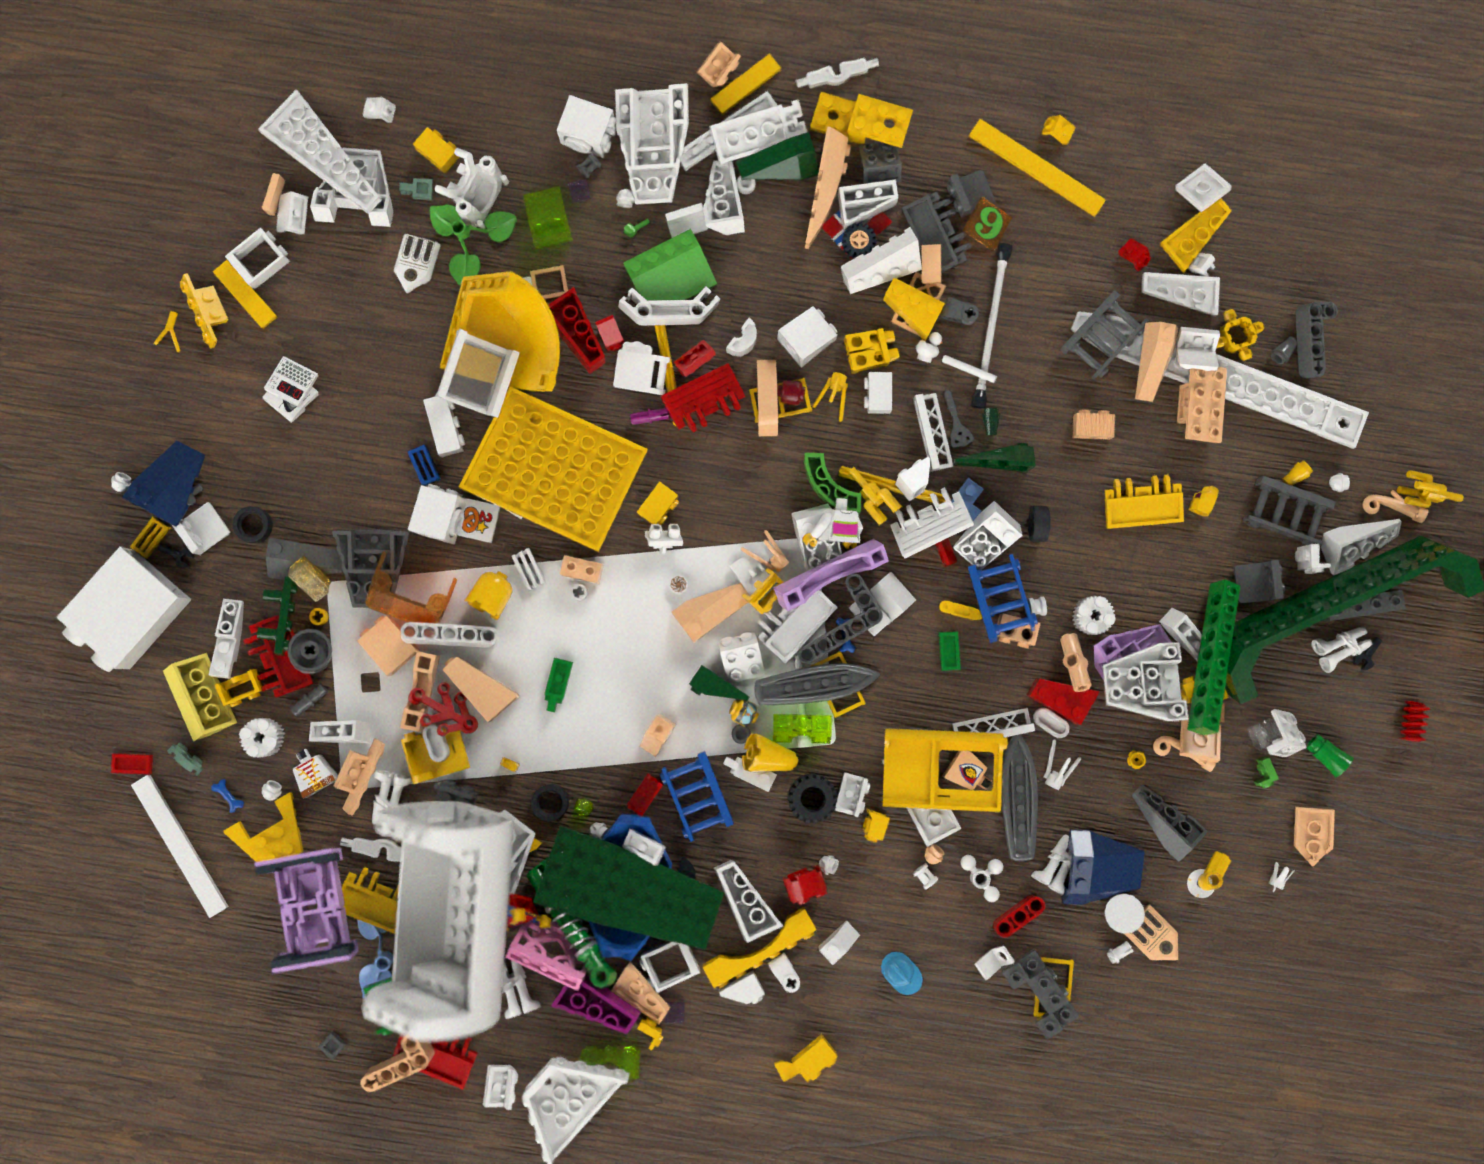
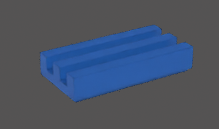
(430, 480)

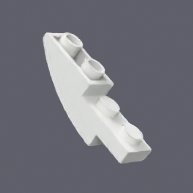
(228, 638)

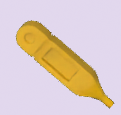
(960, 610)

